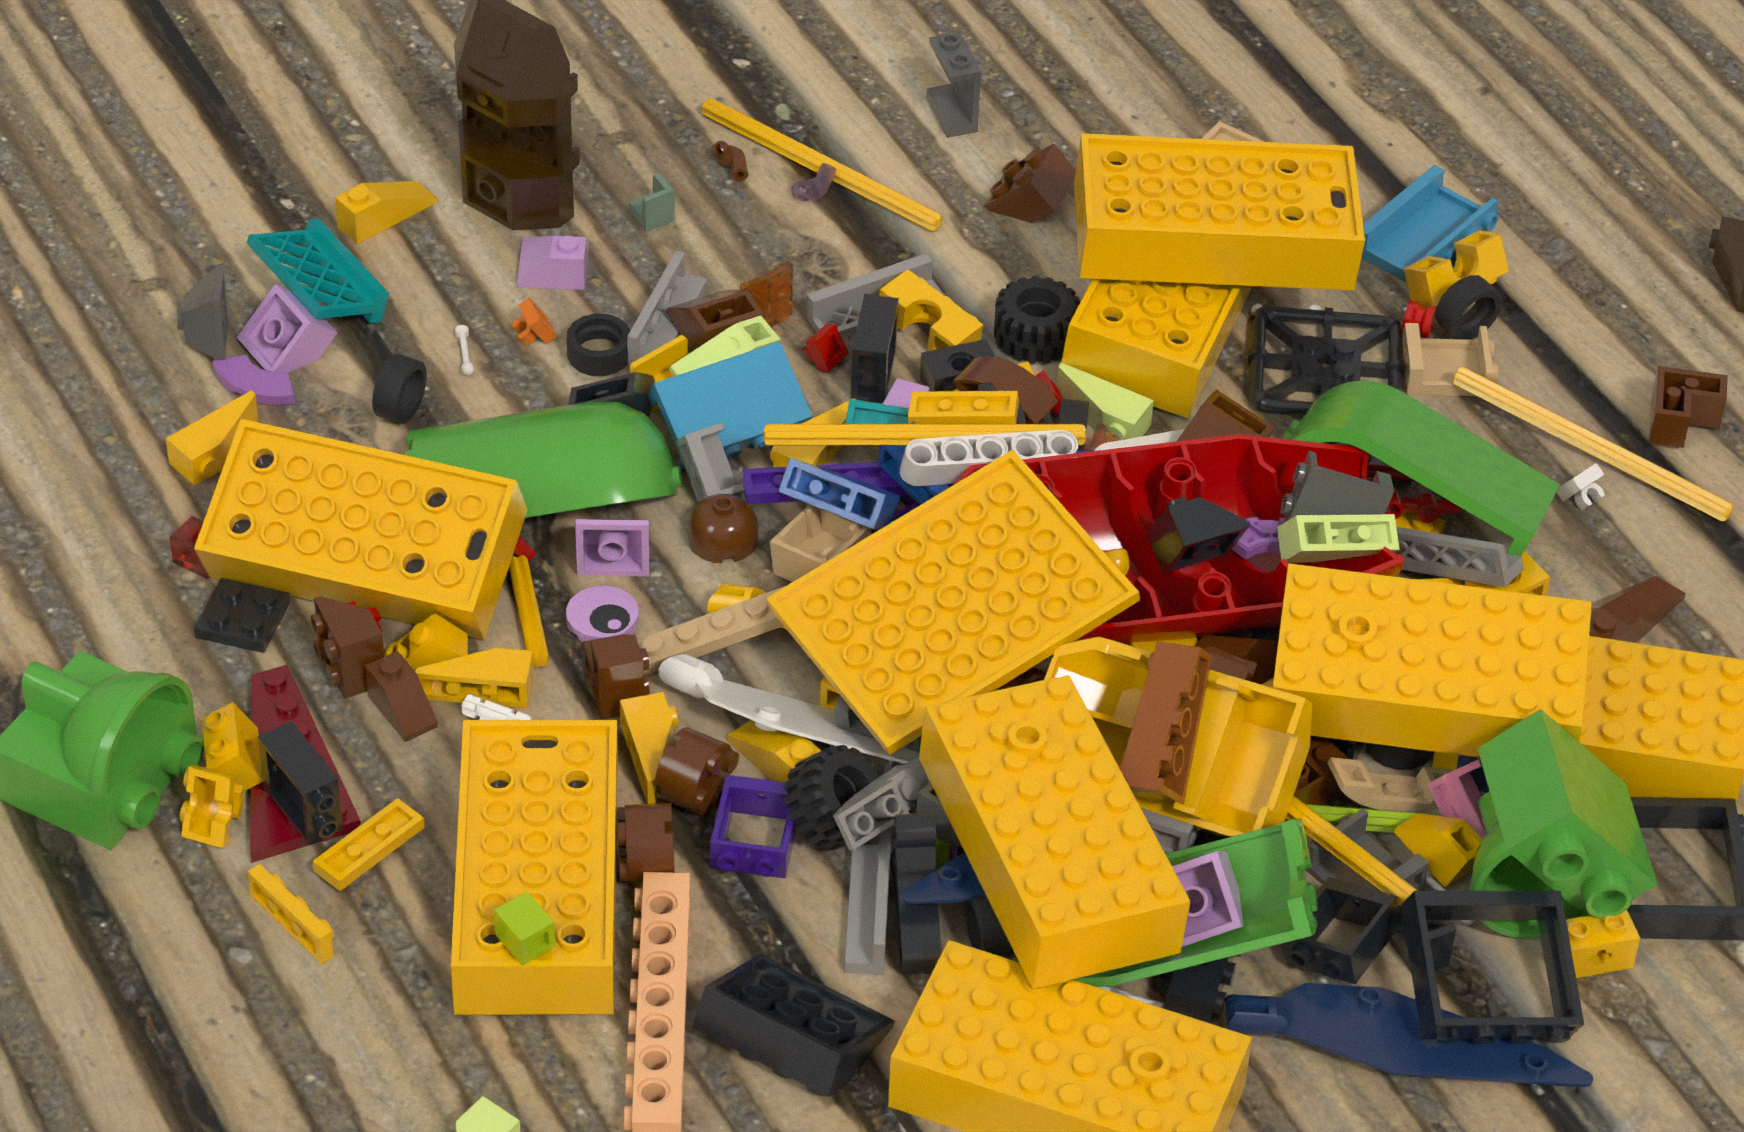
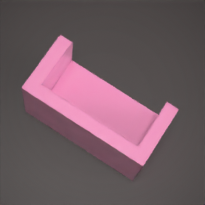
(1459, 796)

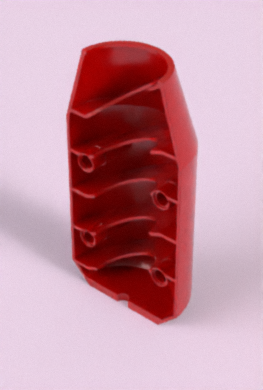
(1126, 488)

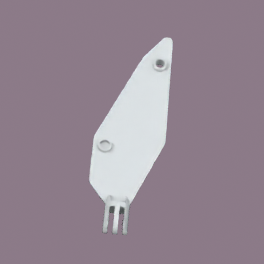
(768, 709)

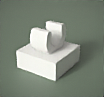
(1581, 486)

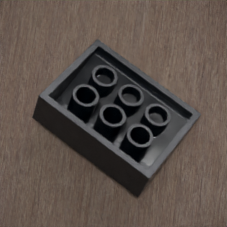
(790, 1024)

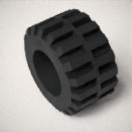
(1034, 318)
(823, 786)

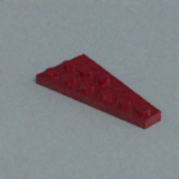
(274, 703)

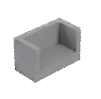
(707, 463)

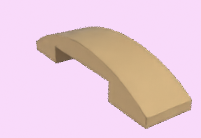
(1386, 790)

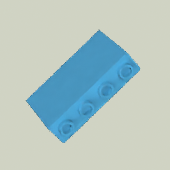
(1423, 223)
(739, 393)

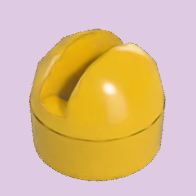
(1120, 559)

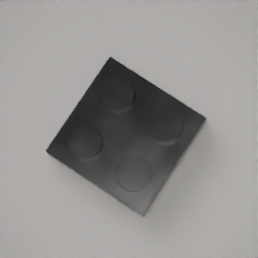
(242, 615)

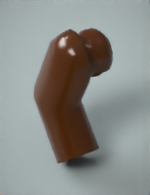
(732, 158)

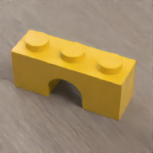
(1476, 254)
(925, 304)

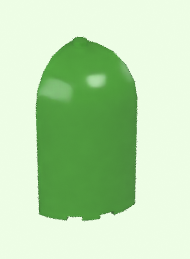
(560, 454)
(1273, 900)

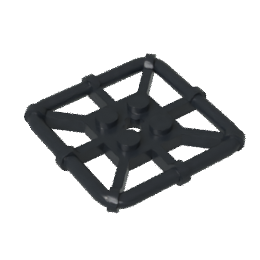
(1312, 352)

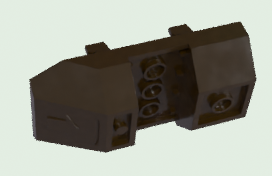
(515, 117)

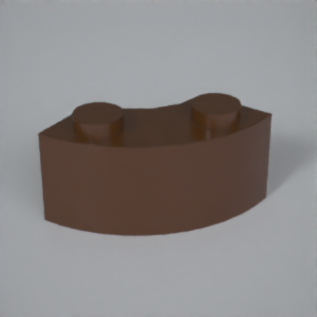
(1007, 376)

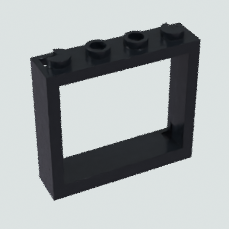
(1493, 905)
(1689, 920)

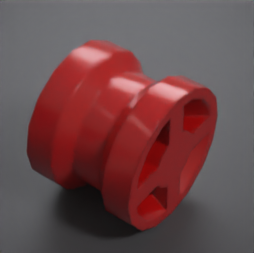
(1423, 315)

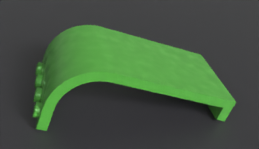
(1433, 454)

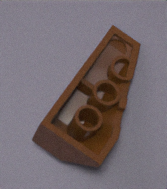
(1634, 610)

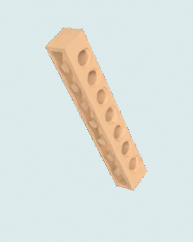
(660, 1004)

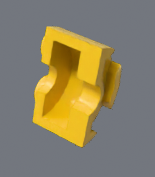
(211, 806)

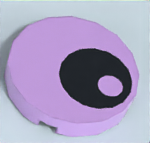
(602, 613)

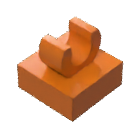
(533, 324)

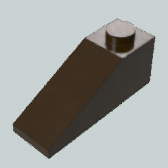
(1729, 258)

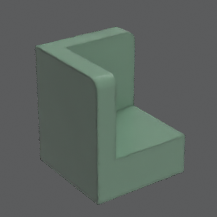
(655, 208)

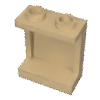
(1433, 362)

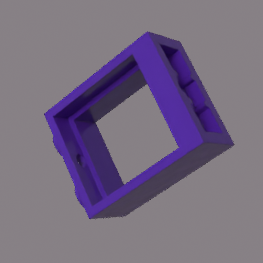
(743, 797)

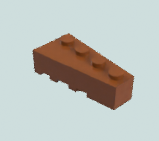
(1167, 723)

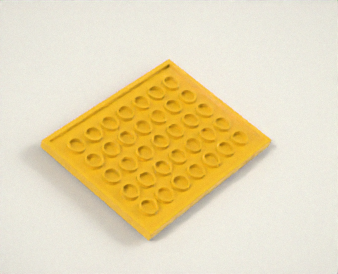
(952, 599)

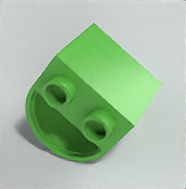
(97, 746)
(1557, 825)

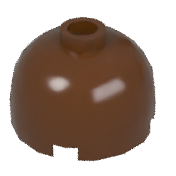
(723, 528)

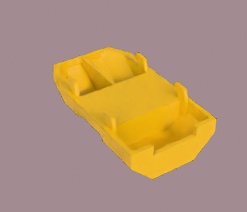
(1245, 746)

